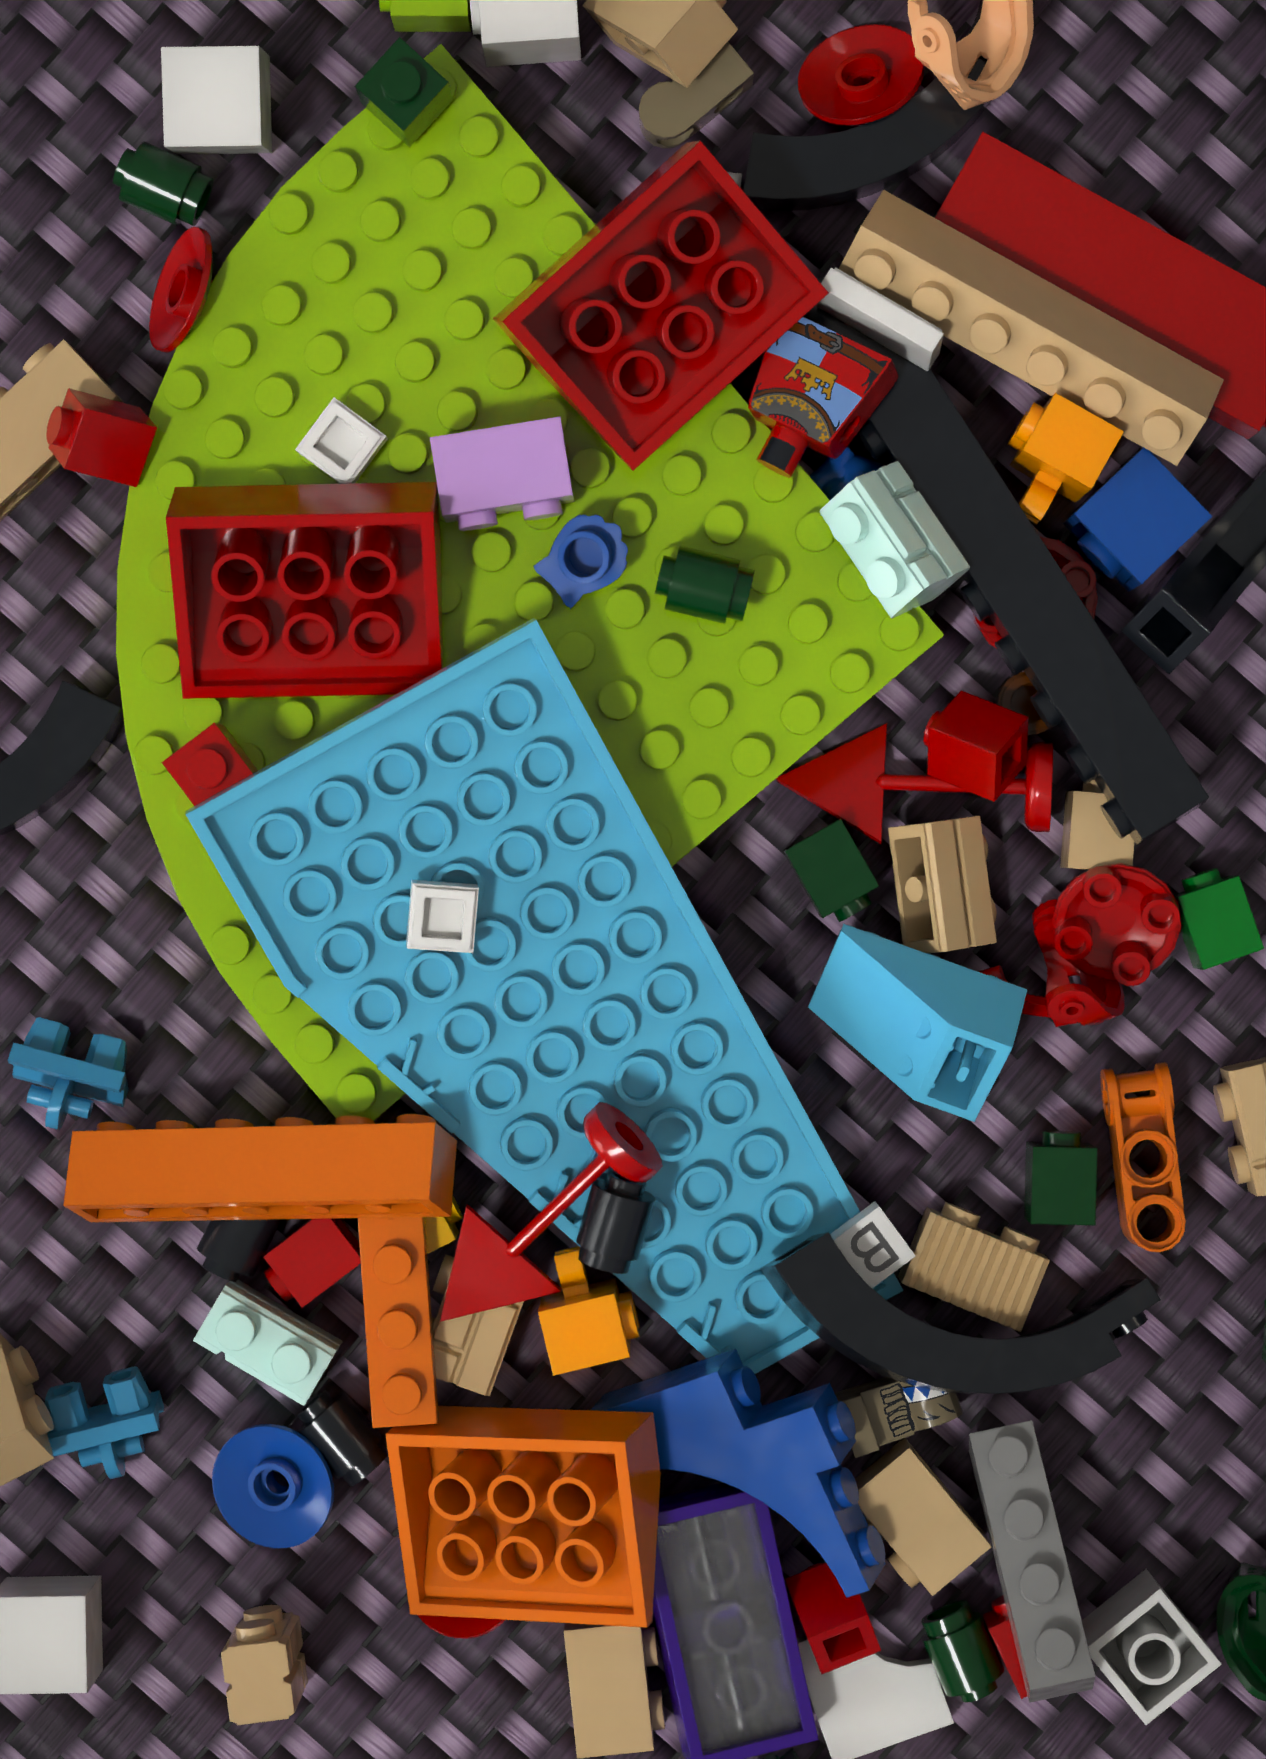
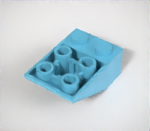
(920, 1018)

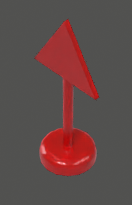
(853, 782)
(495, 1272)

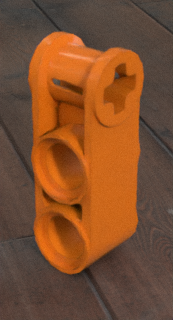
(1139, 1120)

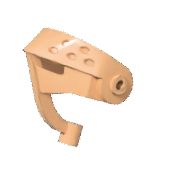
(999, 36)

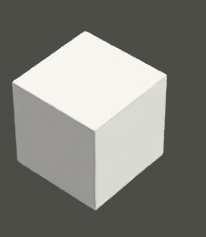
(527, 31)
(216, 100)
(50, 1634)
(1147, 1647)

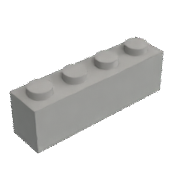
(1031, 1562)

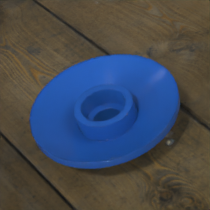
(253, 1498)

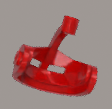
(1066, 1001)

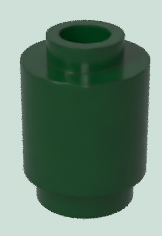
(162, 184)
(704, 585)
(961, 1651)

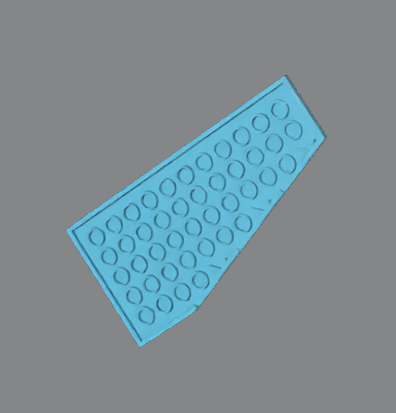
(578, 981)

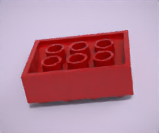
(661, 304)
(306, 588)

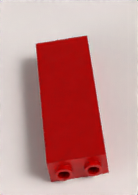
(1120, 269)

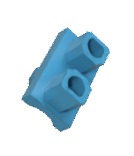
(43, 1063)
(107, 1430)

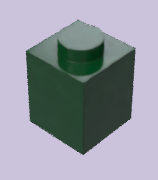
(404, 92)
(832, 871)
(1060, 1180)

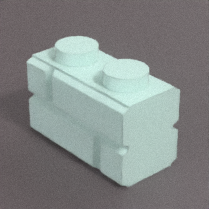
(894, 539)
(268, 1341)

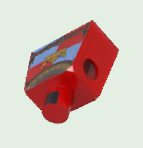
(816, 393)

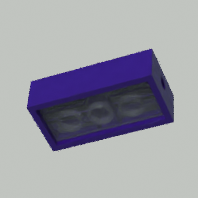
(727, 1627)

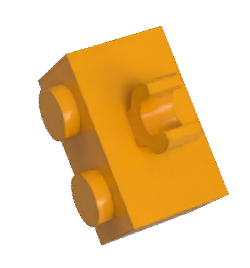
(1061, 452)
(585, 1320)

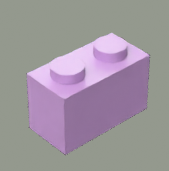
(502, 473)

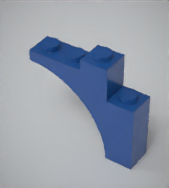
(777, 1452)

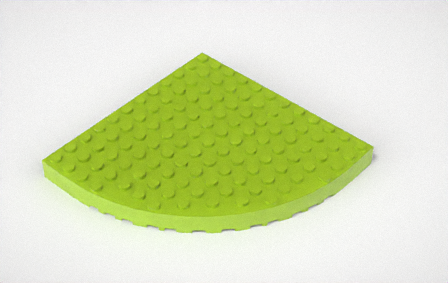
(383, 291)

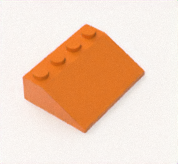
(529, 1514)

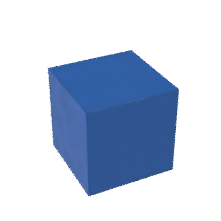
(1136, 520)

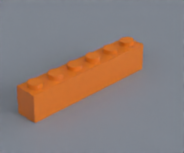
(262, 1170)

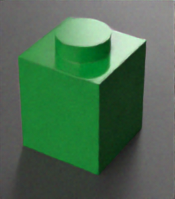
(1216, 919)

